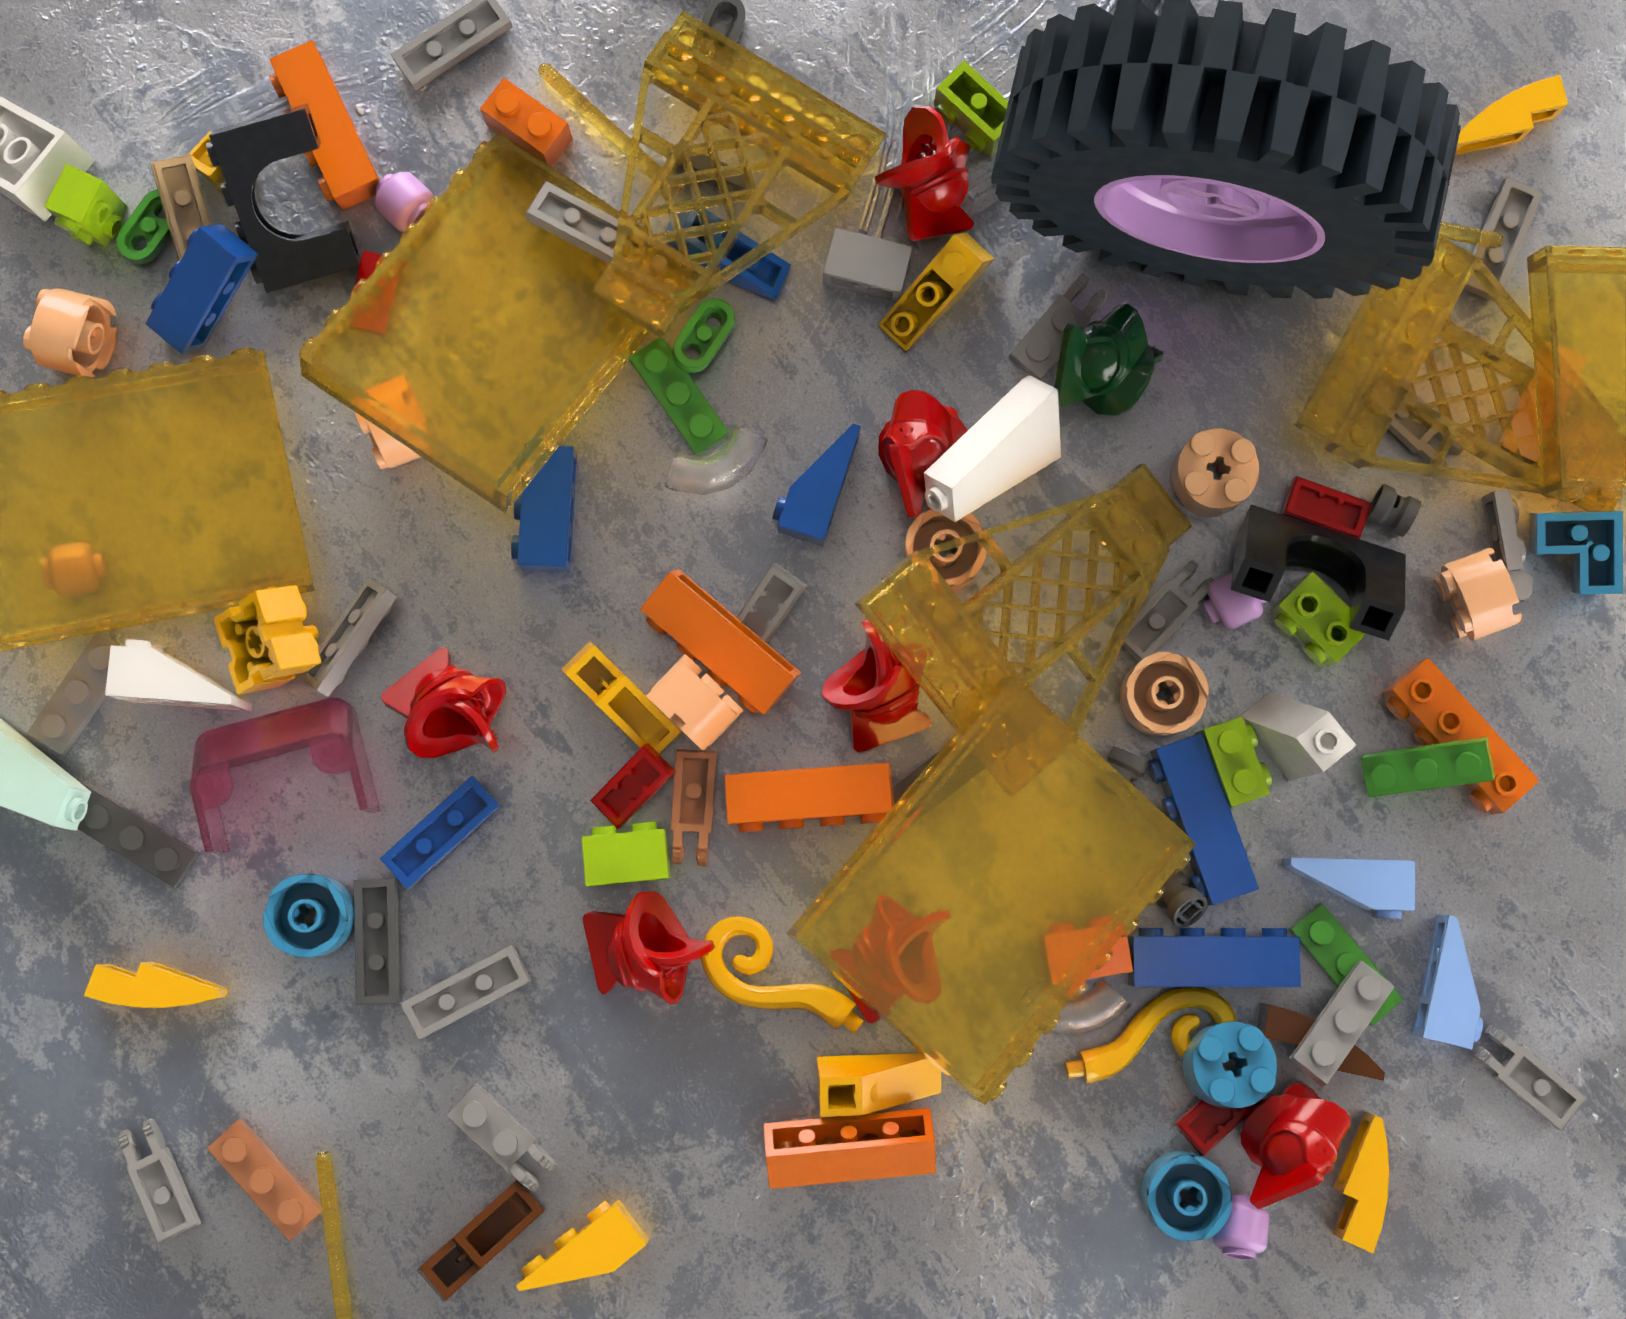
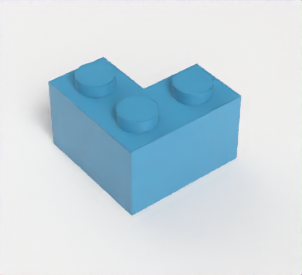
(1593, 541)

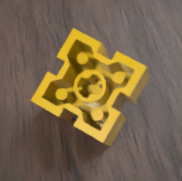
(268, 639)

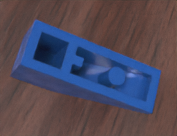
(762, 277)
(815, 494)

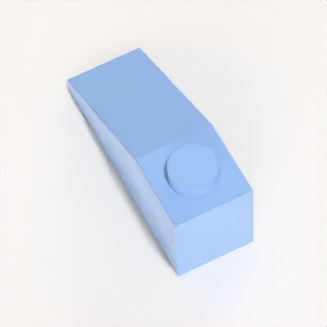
(1368, 884)
(1448, 997)

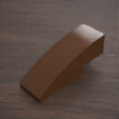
(1291, 1027)
(480, 1240)

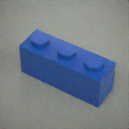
(200, 287)
(547, 516)

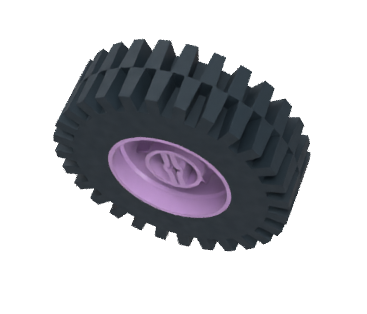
(1228, 149)

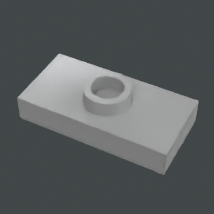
(771, 602)

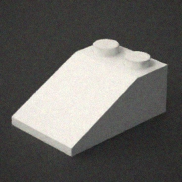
(34, 158)
(149, 676)

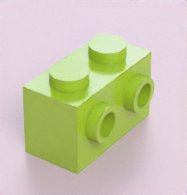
(973, 107)
(86, 207)
(1317, 620)
(1236, 761)
(625, 856)

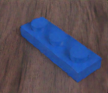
(440, 832)

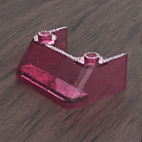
(324, 725)

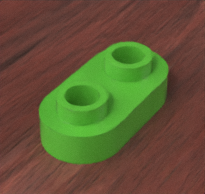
(144, 225)
(702, 337)

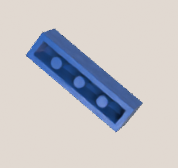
(1202, 812)
(1214, 960)

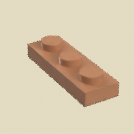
(265, 1179)

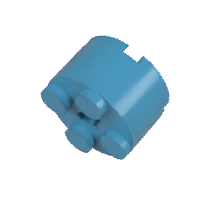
(288, 906)
(1253, 1070)
(1207, 1184)

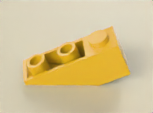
(936, 289)
(873, 1082)
(595, 1250)

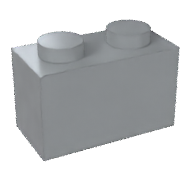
(867, 263)

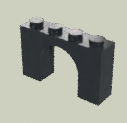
(282, 256)
(1366, 571)

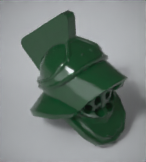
(1106, 362)

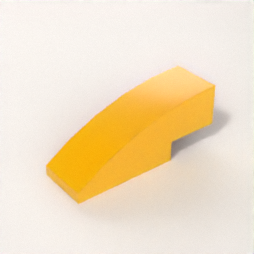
(1513, 116)
(620, 699)
(150, 987)
(1366, 1182)

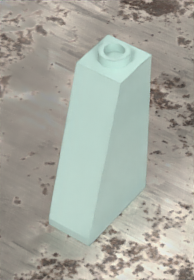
(38, 785)

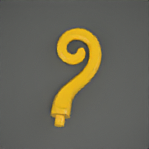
(819, 999)
(1110, 1059)

